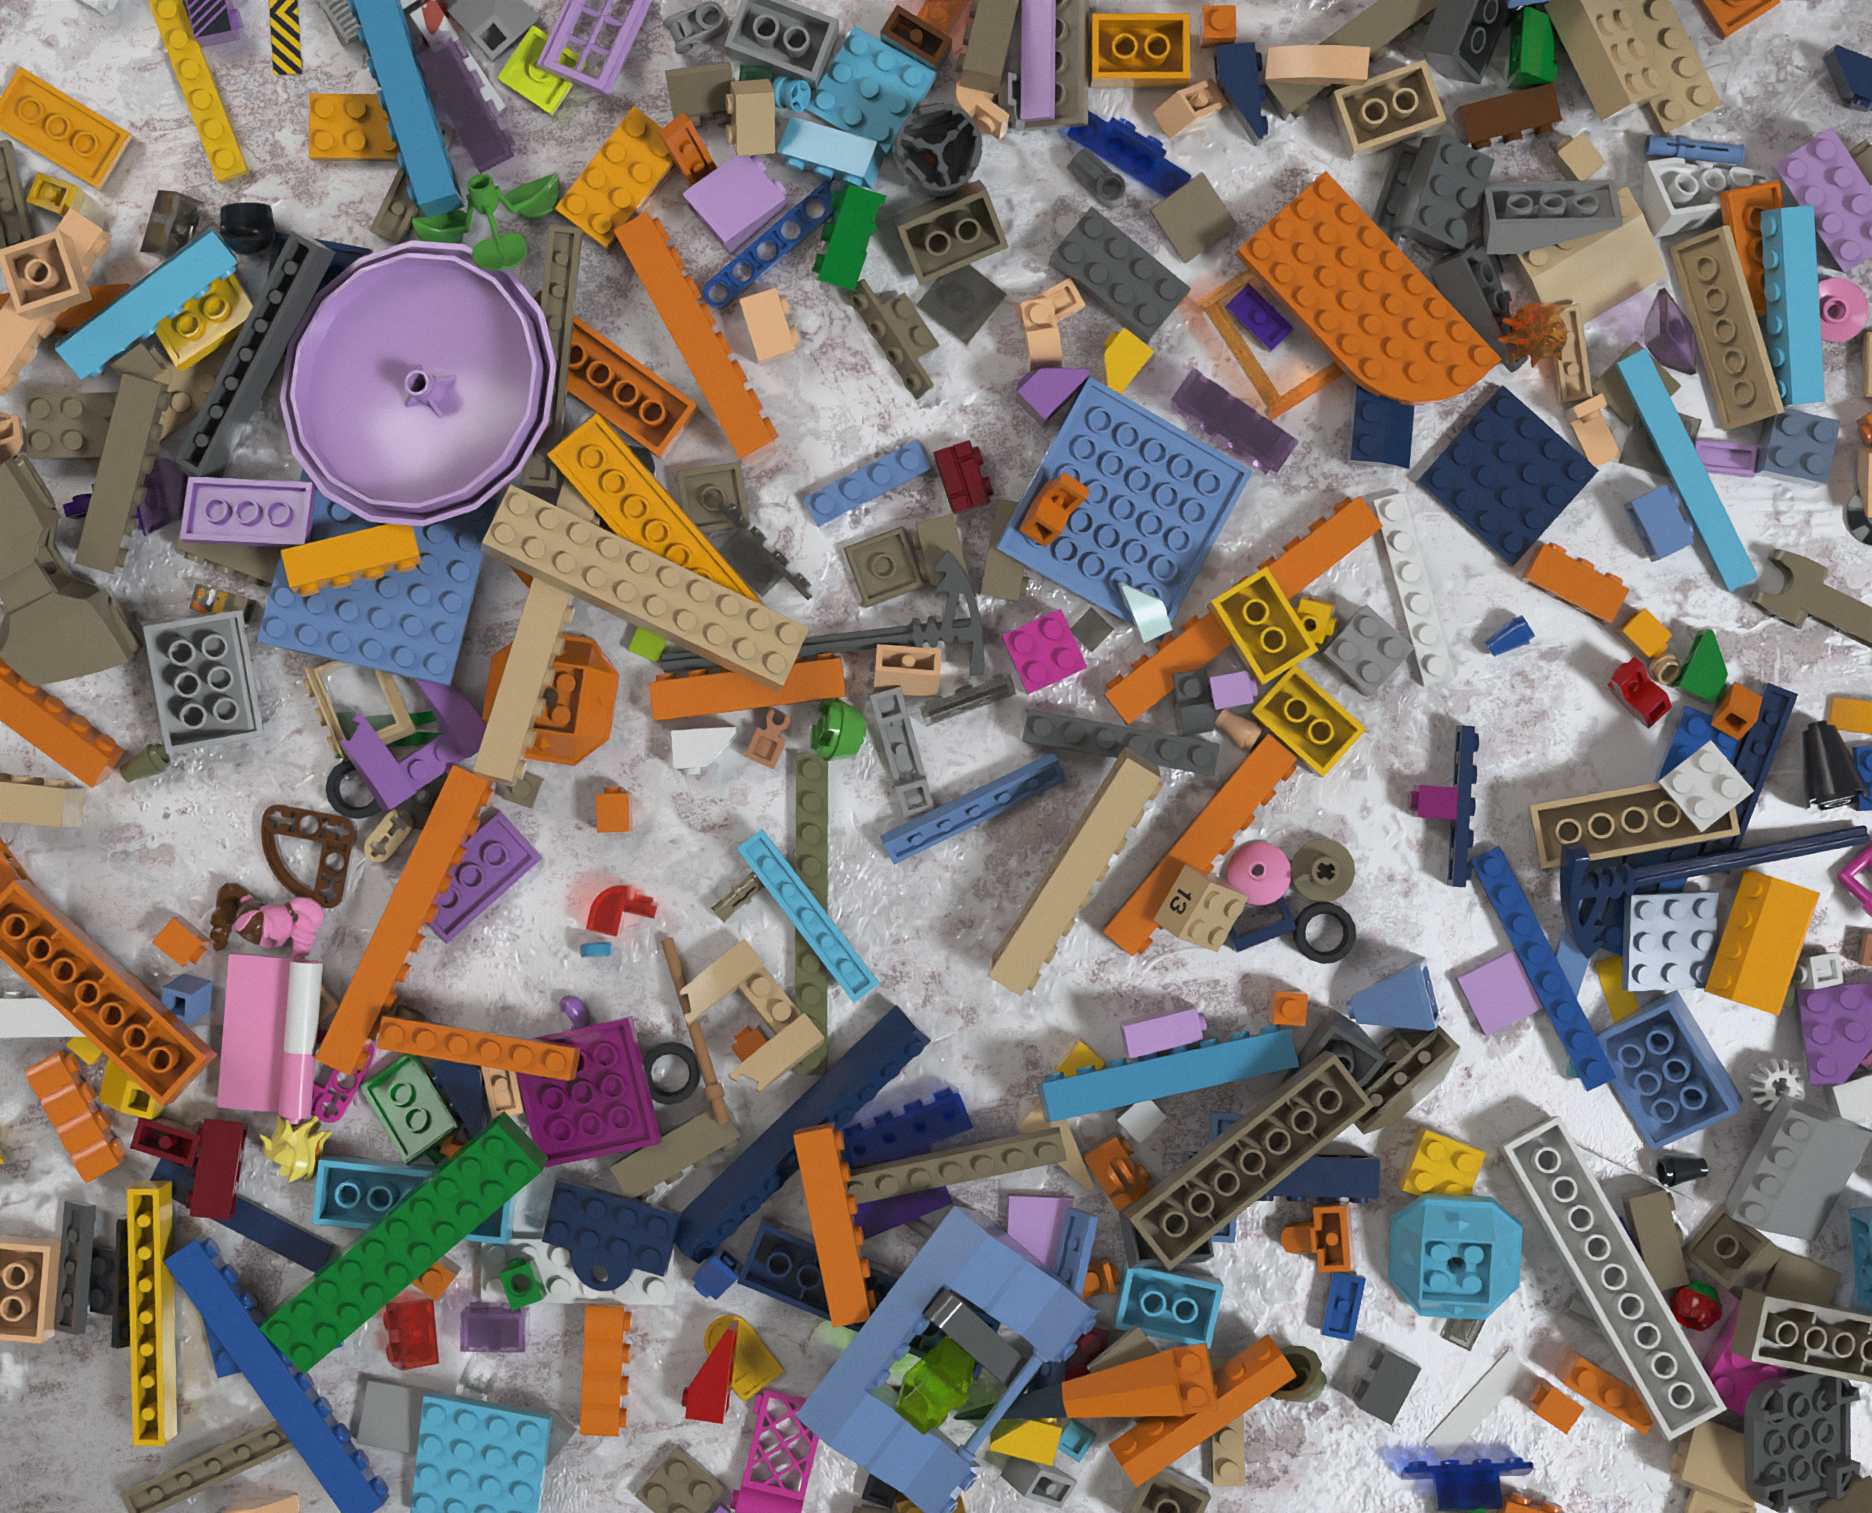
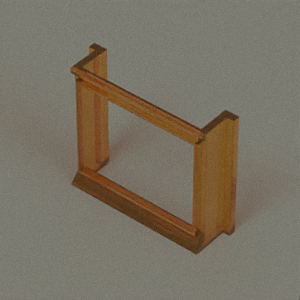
(1275, 403)

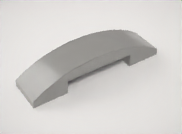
(902, 751)

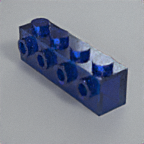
(906, 1130)

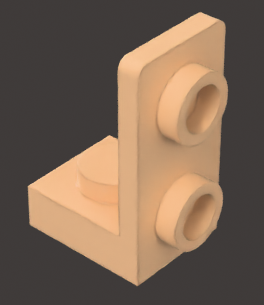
(1593, 431)

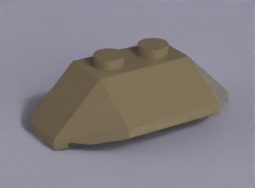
(1413, 1068)

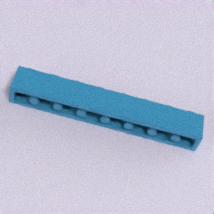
(1168, 1074)

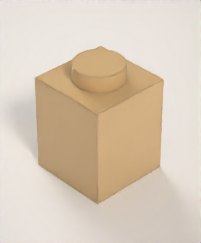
(1577, 158)

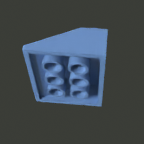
(1667, 1071)

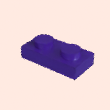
(1259, 318)

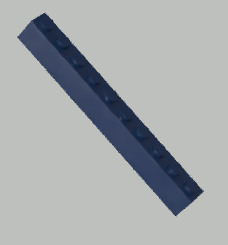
(773, 1156)

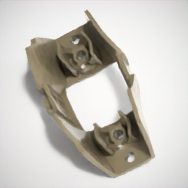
(55, 619)

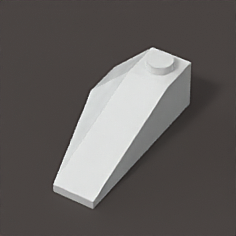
(1687, 195)

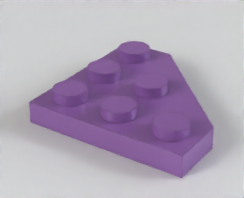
(1835, 1030)

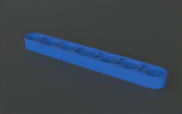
(775, 237)

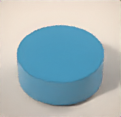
(597, 949)

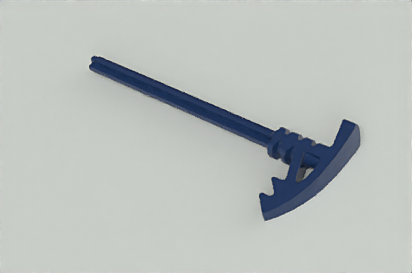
(1596, 886)

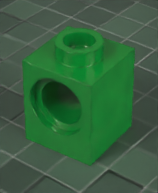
(518, 1296)

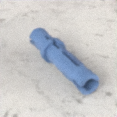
(1694, 149)

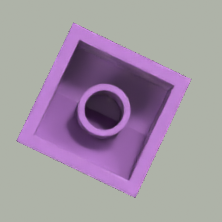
(1049, 390)

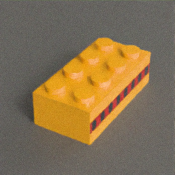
(619, 180)

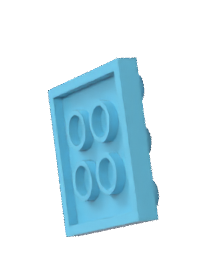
(870, 89)

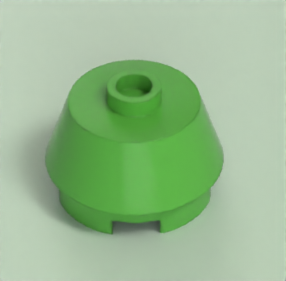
(838, 731)

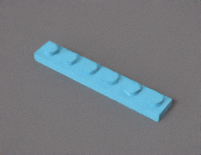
(808, 915)

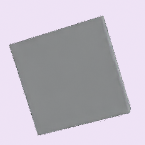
(391, 1416)

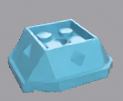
(1449, 1227)

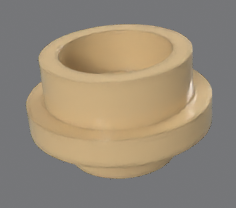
(1664, 669)

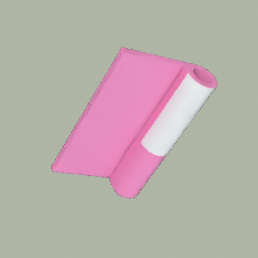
(270, 1035)

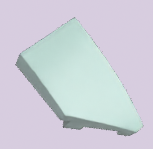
(1146, 611)

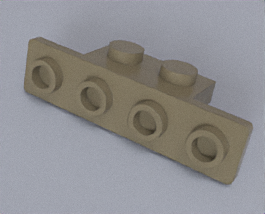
(899, 333)

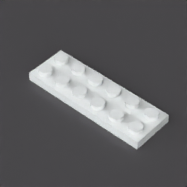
(561, 1281)

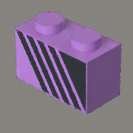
(214, 21)

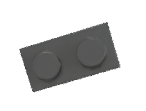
(1385, 1383)

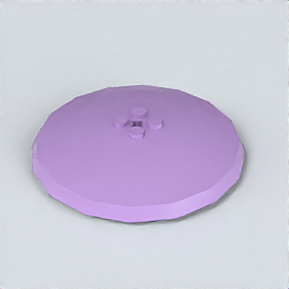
(417, 384)

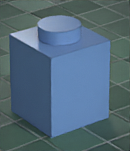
(188, 997)

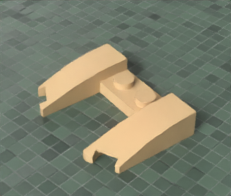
(793, 1031)

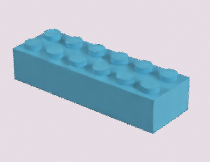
(360, 1190)

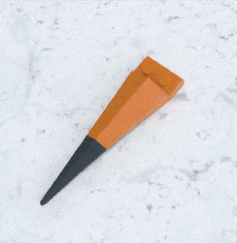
(1155, 1385)

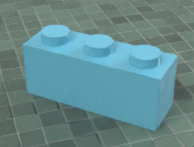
(830, 153)

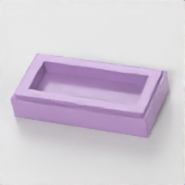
(1727, 458)

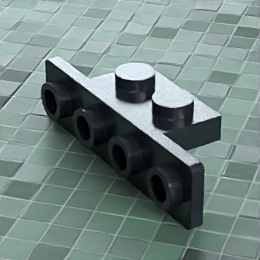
(111, 1285)

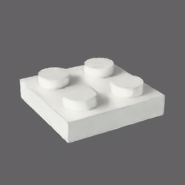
(1705, 786)

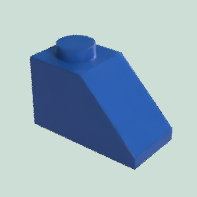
(717, 1273)

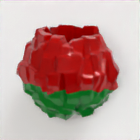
(1696, 1305)

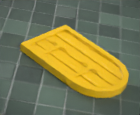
(754, 1362)

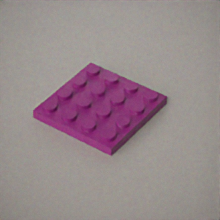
(603, 1107)

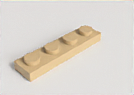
(1228, 1444)

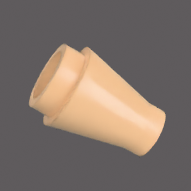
(1240, 729)

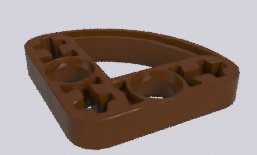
(331, 845)

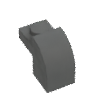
(1193, 706)

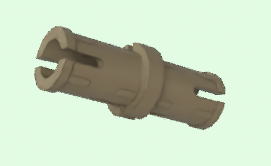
(738, 896)

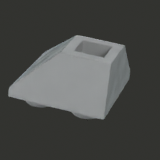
(493, 22)

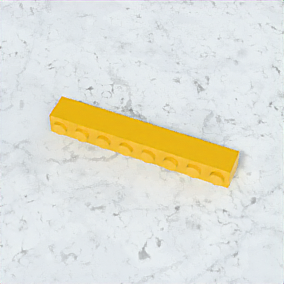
(151, 1313)

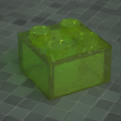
(935, 1386)

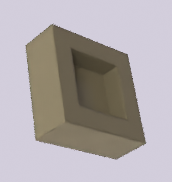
(525, 791)

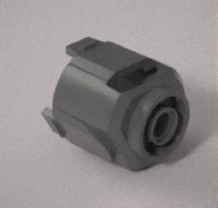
(949, 138)

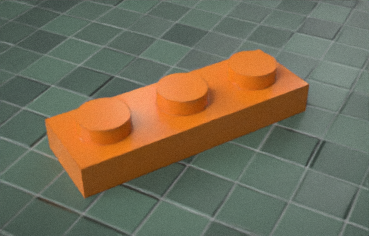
(687, 149)

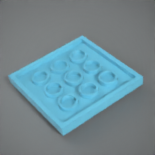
(479, 1457)

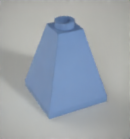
(1398, 1000)

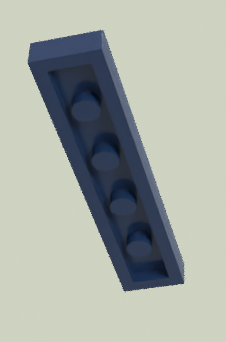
(1460, 835)

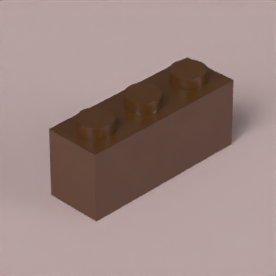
(1508, 117)

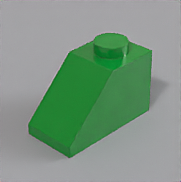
(1703, 670)

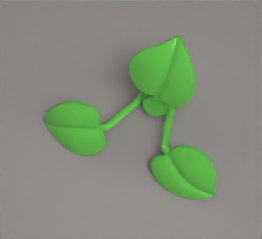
(501, 251)

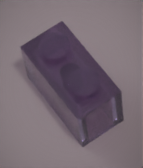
(494, 1328)

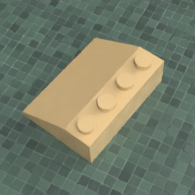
(1594, 268)

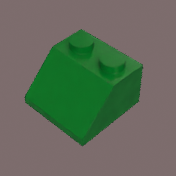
(1532, 50)

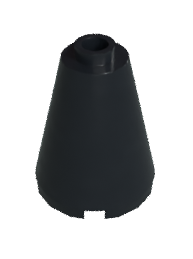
(1829, 770)

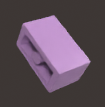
(1232, 689)

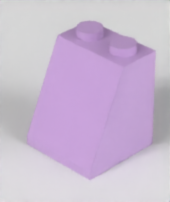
(736, 200)

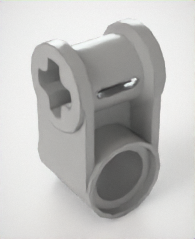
(694, 27)

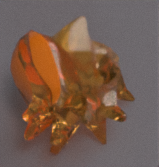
(1536, 332)

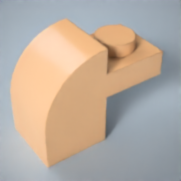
(982, 110)
(1041, 334)

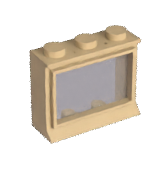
(350, 690)

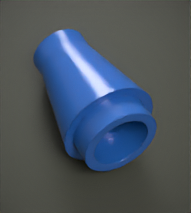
(1510, 636)

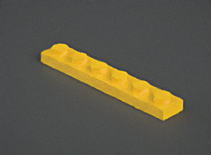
(199, 89)

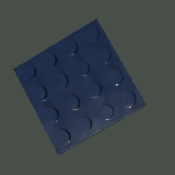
(1507, 476)

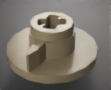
(1322, 870)

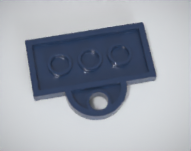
(609, 1233)

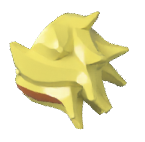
(296, 1148)

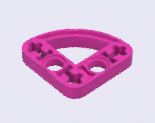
(323, 1094)

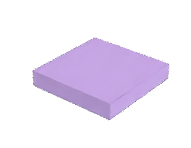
(1499, 992)

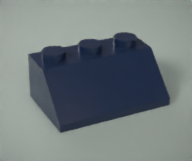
(1378, 431)

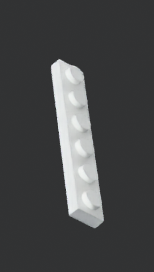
(1413, 589)

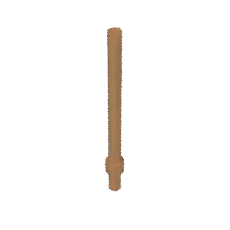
(714, 1091)

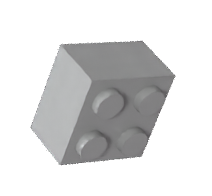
(1366, 650)

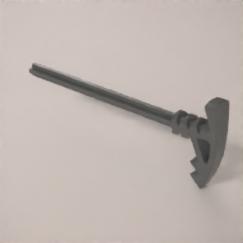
(916, 633)

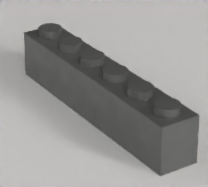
(1111, 739)

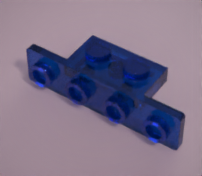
(1130, 152)
(1467, 1485)

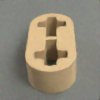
(380, 833)

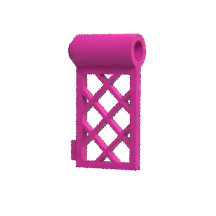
(767, 1497)

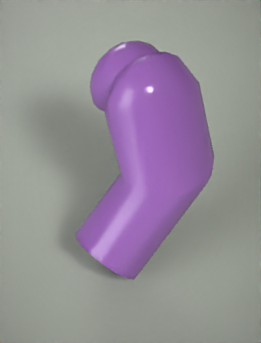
(575, 1011)

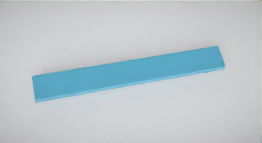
(1686, 470)

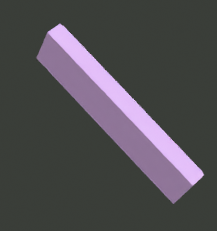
(1038, 60)

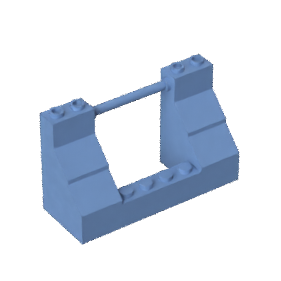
(855, 1404)

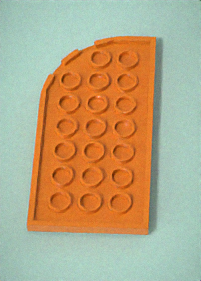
(1365, 299)

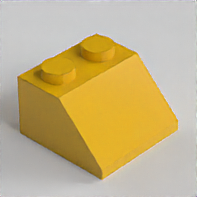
(1027, 1438)

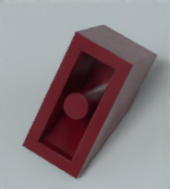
(167, 1140)

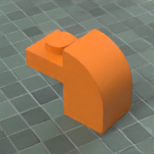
(1052, 508)

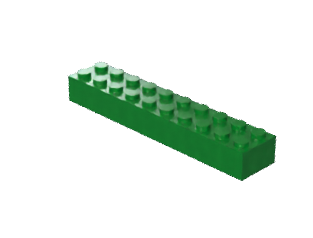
(404, 1242)

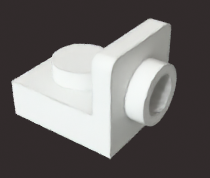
(1818, 971)

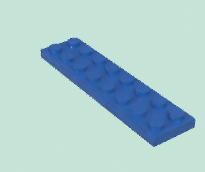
(1689, 735)

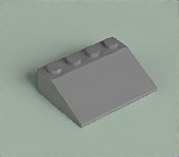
(201, 679)
(1797, 1170)

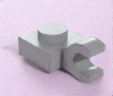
(1010, 99)

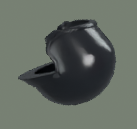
(247, 227)

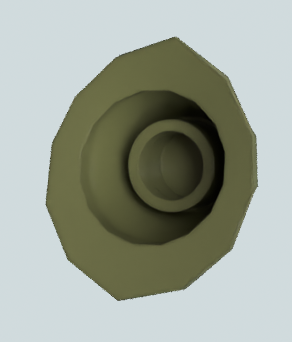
(1309, 1380)

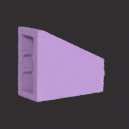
(1162, 1030)

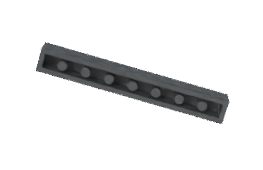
(255, 356)

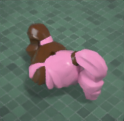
(264, 923)

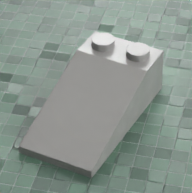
(1545, 213)

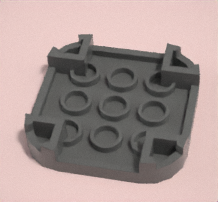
(1798, 1439)

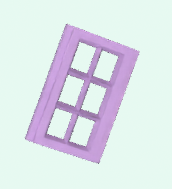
(615, 56)

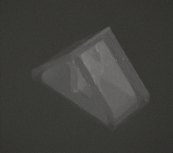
(480, 1375)

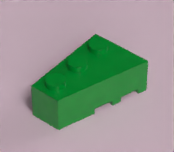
(847, 236)

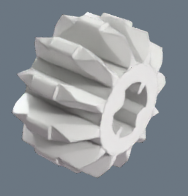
(1776, 1072)

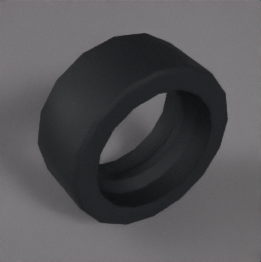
(338, 803)
(1347, 941)
(694, 1072)

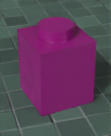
(1433, 802)

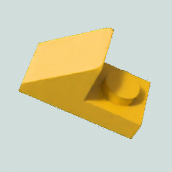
(55, 195)

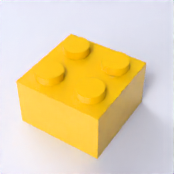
(1439, 1165)

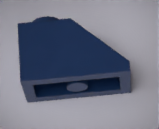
(1851, 76)

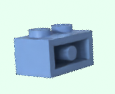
(1660, 523)

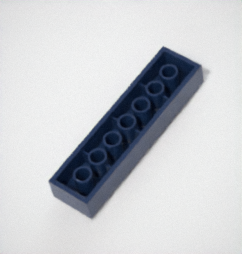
(788, 1269)

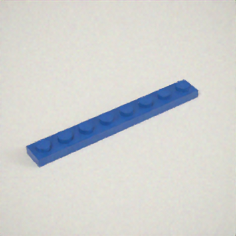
(1542, 968)

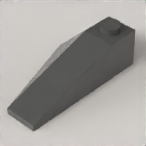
(1474, 289)
(1347, 1042)

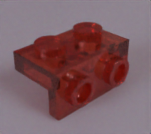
(411, 1334)

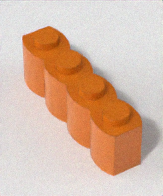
(76, 1117)
(603, 1369)

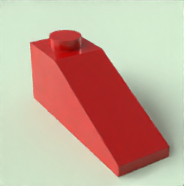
(711, 1388)

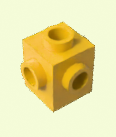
(1322, 613)

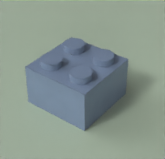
(1797, 448)

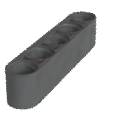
(977, 1338)

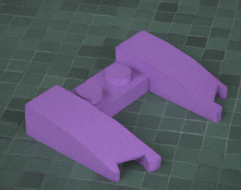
(396, 782)

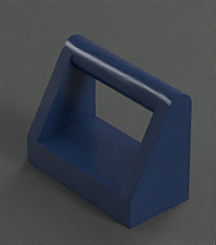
(1264, 932)

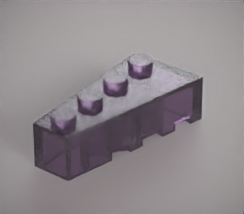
(464, 101)
(1234, 421)

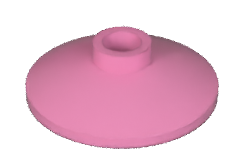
(1850, 307)
(1268, 886)

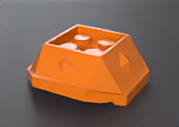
(585, 704)

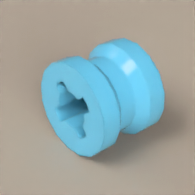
(791, 93)

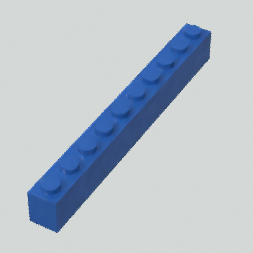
(277, 1381)

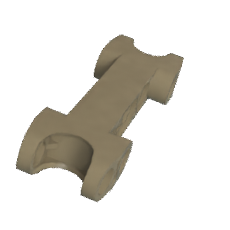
(1808, 597)

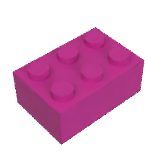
(1732, 1374)

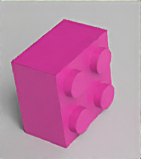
(1044, 651)

